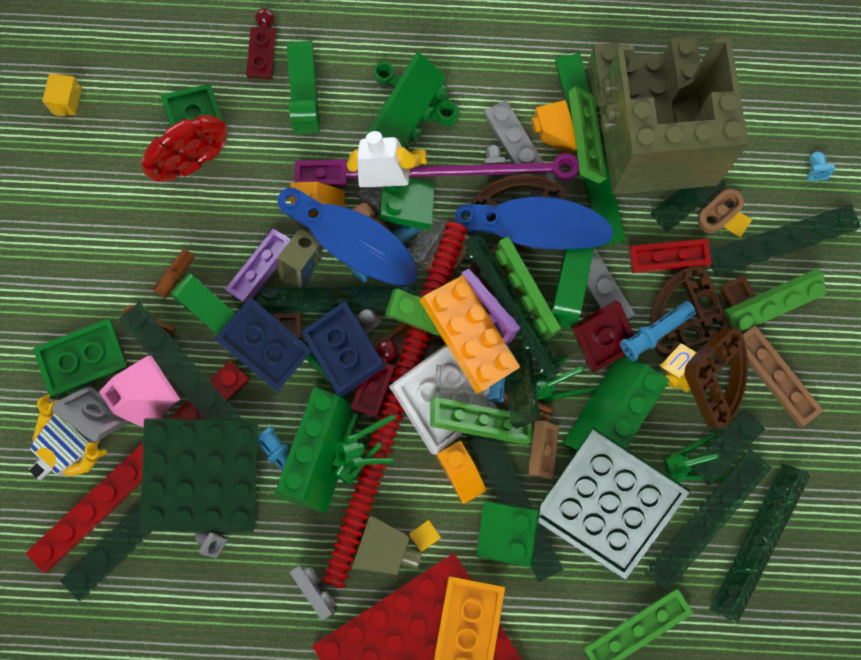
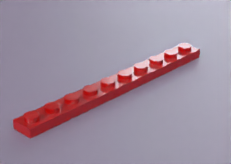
(116, 486)

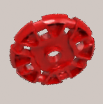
(184, 148)

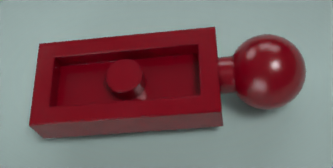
(262, 46)
(373, 391)

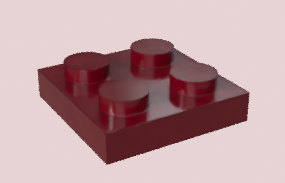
(601, 335)

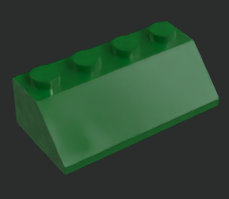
(411, 102)
(619, 403)
(309, 466)

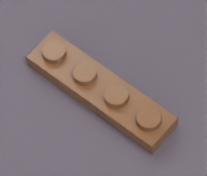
(780, 379)

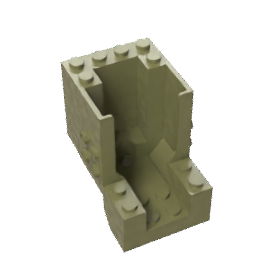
(668, 114)

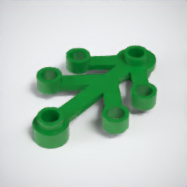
(440, 107)

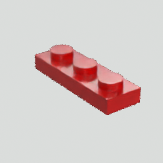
(669, 256)

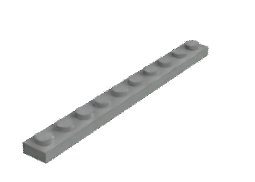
(521, 150)

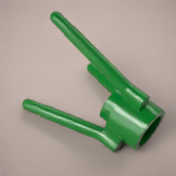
(546, 386)
(352, 450)
(679, 466)
(347, 472)

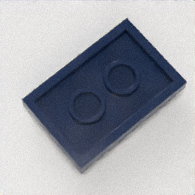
(263, 344)
(343, 349)

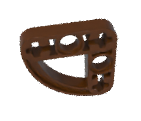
(516, 182)
(703, 316)
(719, 409)

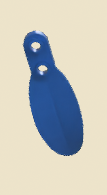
(539, 223)
(353, 238)

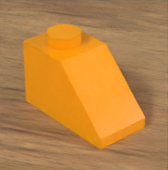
(555, 126)
(320, 192)
(461, 472)

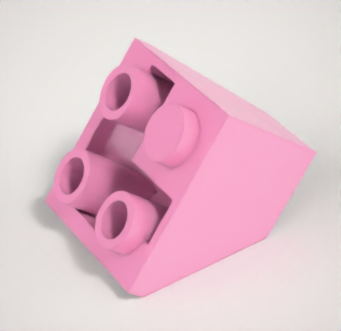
(140, 392)

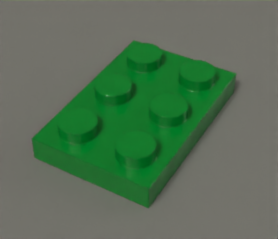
(80, 358)

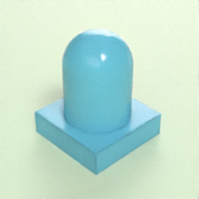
(819, 168)

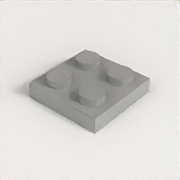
(89, 414)
(308, 583)

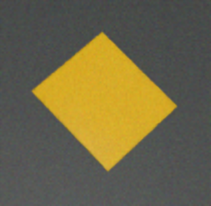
(738, 224)
(424, 536)

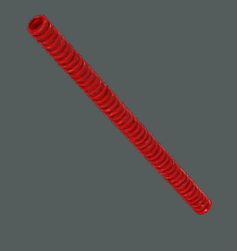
(371, 473)

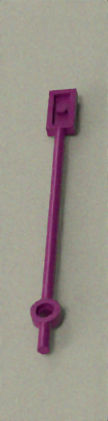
(336, 172)

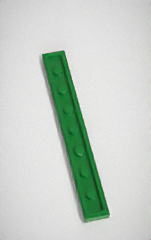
(599, 196)

